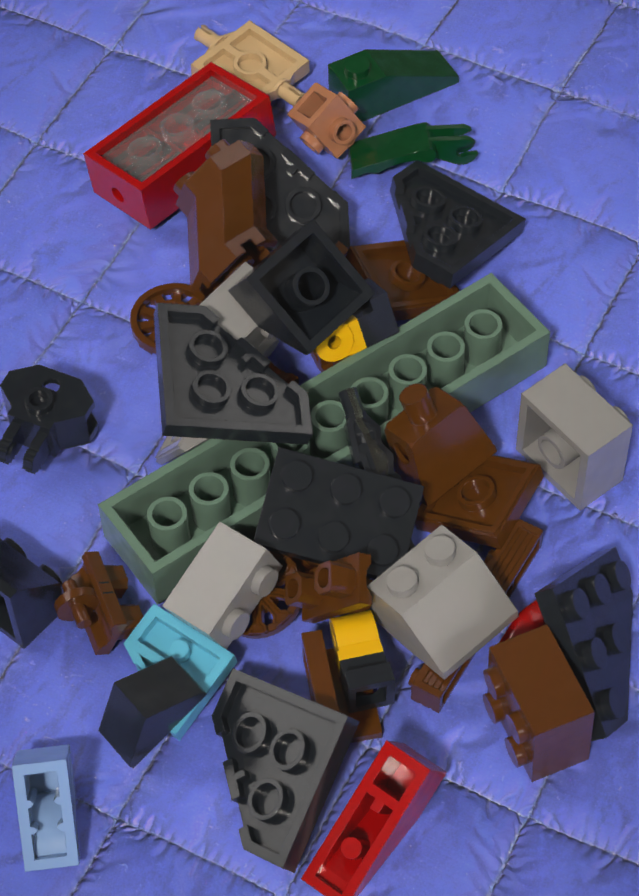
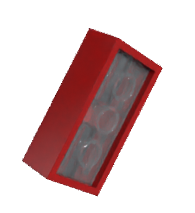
(168, 139)

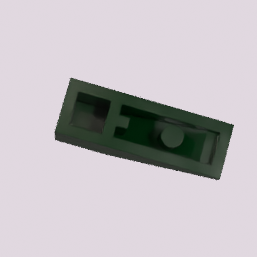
(389, 78)

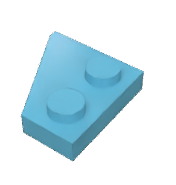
(165, 636)

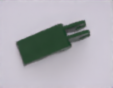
(412, 144)

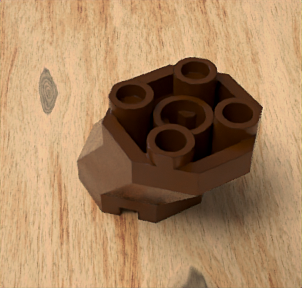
(224, 214)

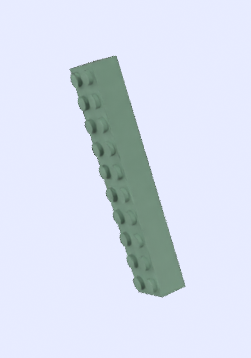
(464, 345)

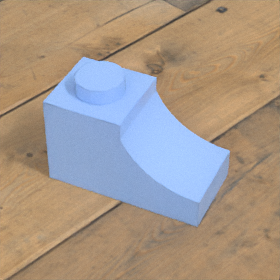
(46, 807)

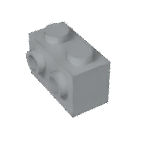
(223, 585)

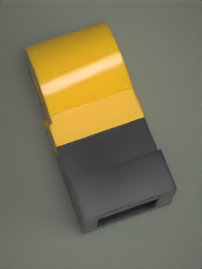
(364, 328)
(361, 661)

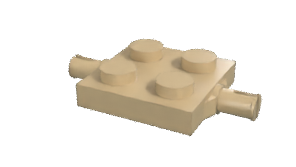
(256, 59)

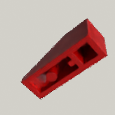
(374, 820)

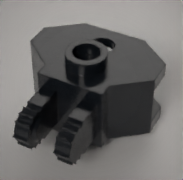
(42, 417)

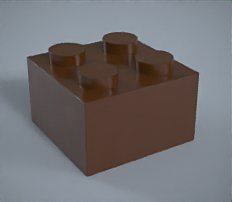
(538, 703)

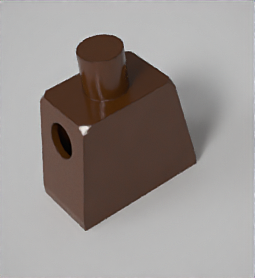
(435, 441)

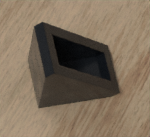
(147, 708)

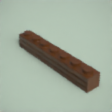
(508, 568)

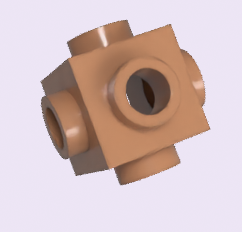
(326, 120)

